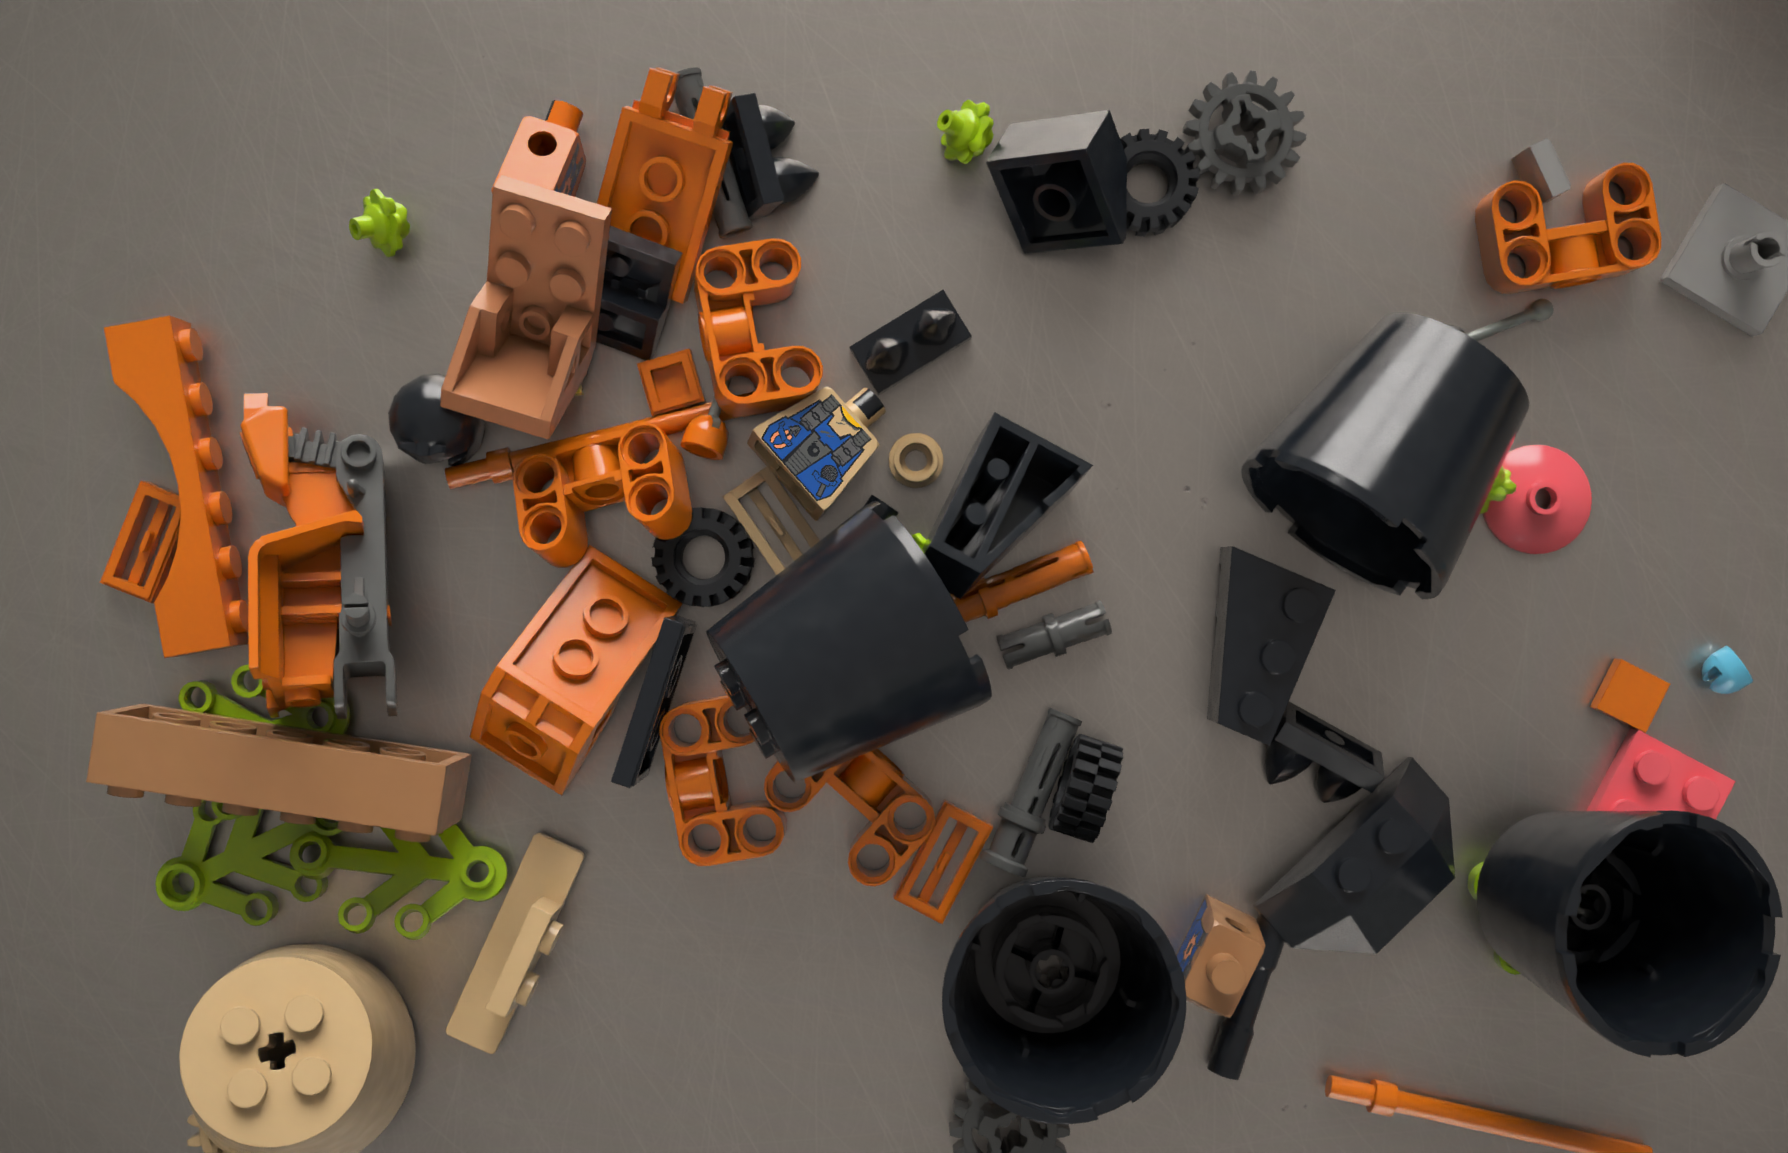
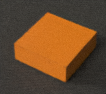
(671, 382)
(1630, 695)

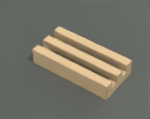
(750, 487)

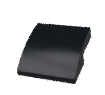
(636, 293)

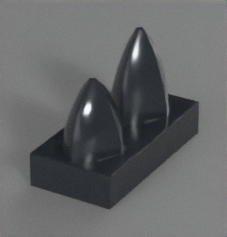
(761, 178)
(910, 342)
(1343, 759)

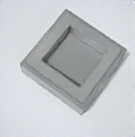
(1542, 170)

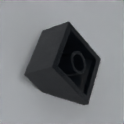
(1063, 181)

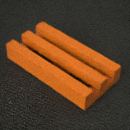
(128, 535)
(964, 820)

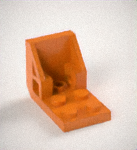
(570, 669)

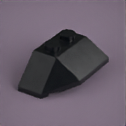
(1368, 870)

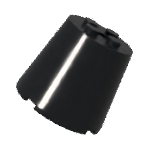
(1393, 453)
(847, 649)
(1636, 922)
(1082, 1033)

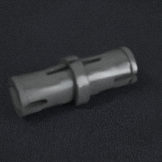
(1054, 634)

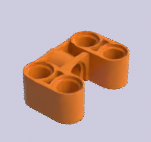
(1573, 252)
(730, 332)
(595, 475)
(700, 787)
(876, 790)

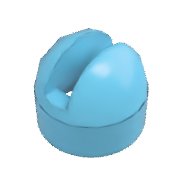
(1728, 668)

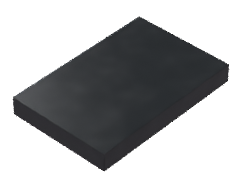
(654, 700)

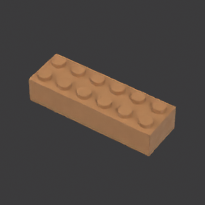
(279, 770)

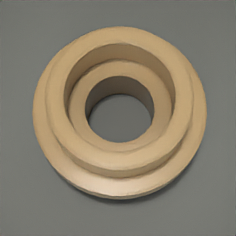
(910, 443)

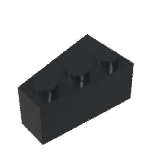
(997, 500)
(1261, 641)

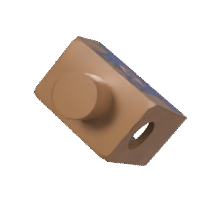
(1218, 957)

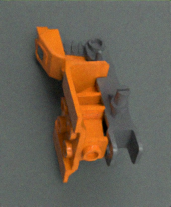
(323, 570)

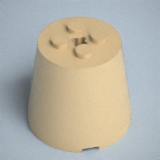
(347, 1064)

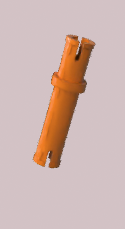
(1024, 581)

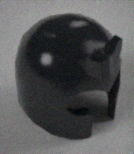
(431, 431)

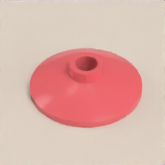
(1520, 521)

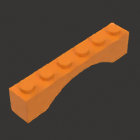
(201, 597)

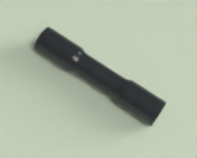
(1237, 1031)

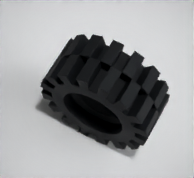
(1180, 176)
(724, 585)
(1086, 788)

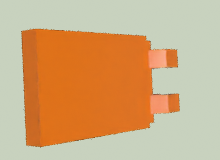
(668, 170)

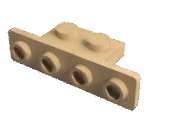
(514, 944)

